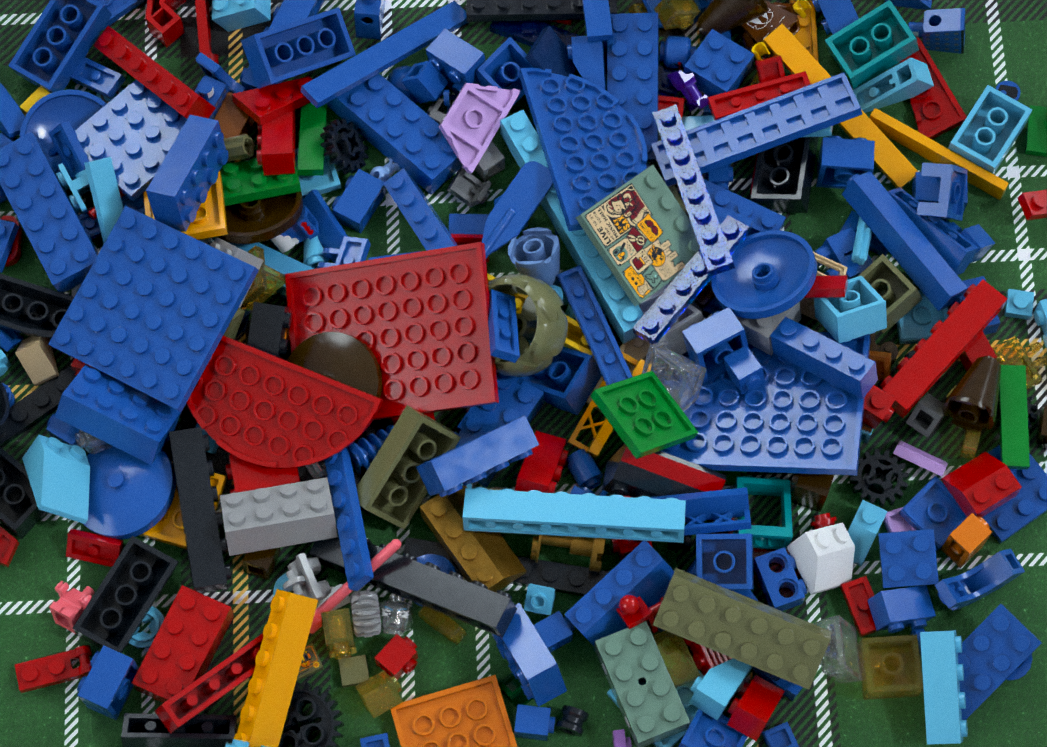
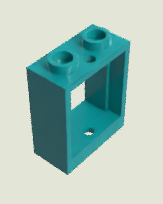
(769, 536)

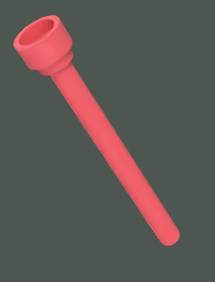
(344, 591)

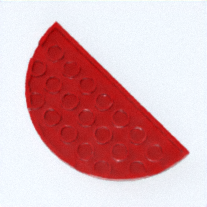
(276, 409)

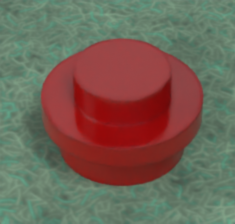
(823, 520)

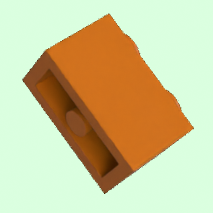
(966, 540)

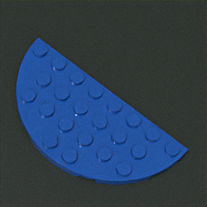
(584, 138)

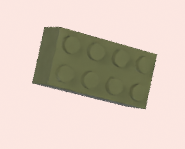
(392, 482)

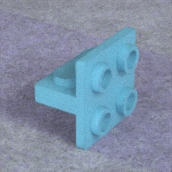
(78, 187)

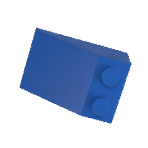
(567, 380)

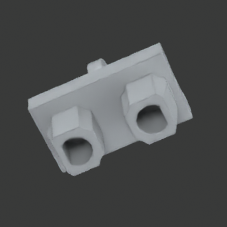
(302, 578)

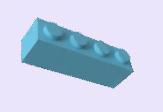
(942, 687)

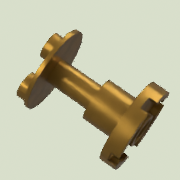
(578, 546)

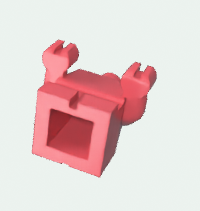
(70, 605)

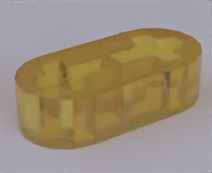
(970, 444)
(442, 624)

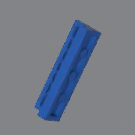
(715, 505)

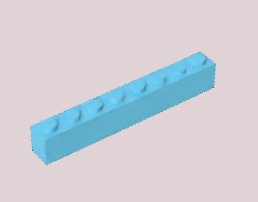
(574, 515)

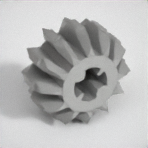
(365, 614)

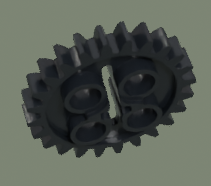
(321, 709)

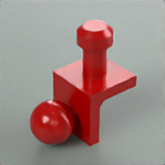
(635, 611)

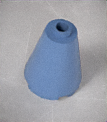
(537, 254)

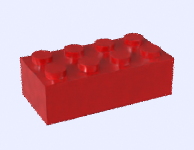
(183, 645)

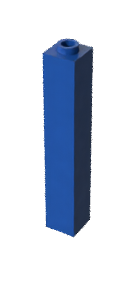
(904, 240)

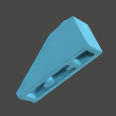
(894, 85)
(718, 687)

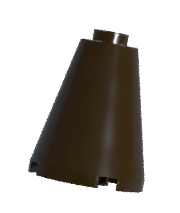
(729, 14)
(975, 396)

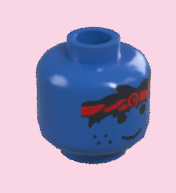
(676, 51)

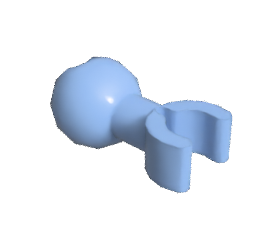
(383, 172)

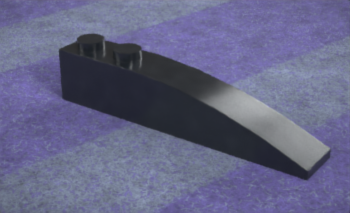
(31, 307)

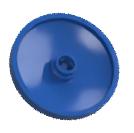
(55, 109)
(769, 275)
(128, 493)

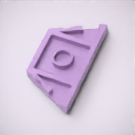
(475, 120)

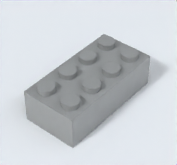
(278, 516)

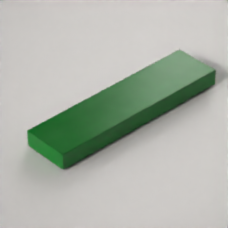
(310, 151)
(1013, 417)

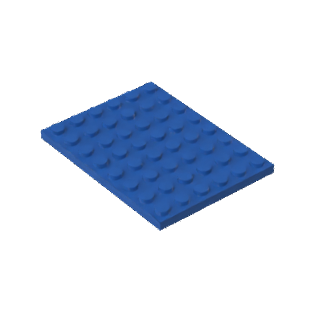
(780, 427)

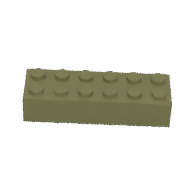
(742, 628)

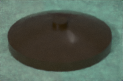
(262, 218)
(340, 359)

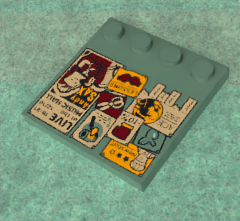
(641, 234)

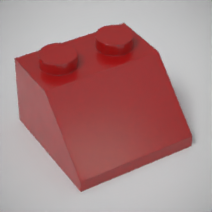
(982, 485)

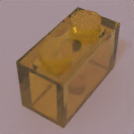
(339, 633)

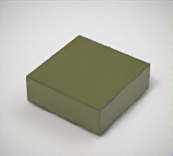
(353, 670)

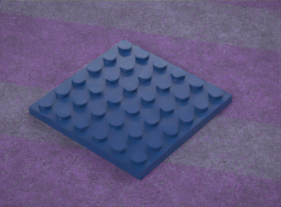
(153, 308)

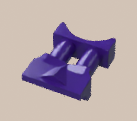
(687, 85)

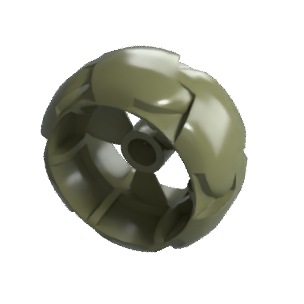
(539, 321)

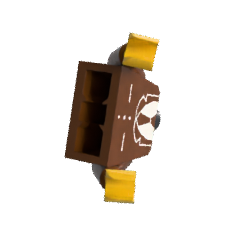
(761, 27)

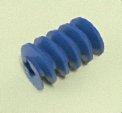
(366, 449)

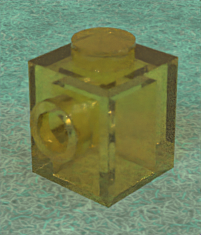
(677, 13)
(379, 693)

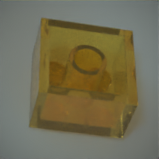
(890, 667)

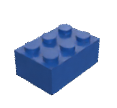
(530, 659)

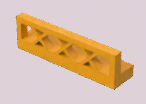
(606, 428)

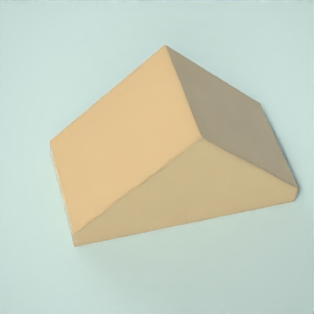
(37, 359)

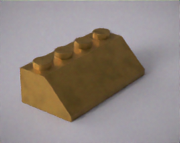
(475, 553)

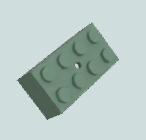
(649, 709)

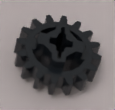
(344, 146)
(889, 471)

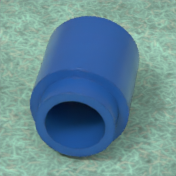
(584, 469)

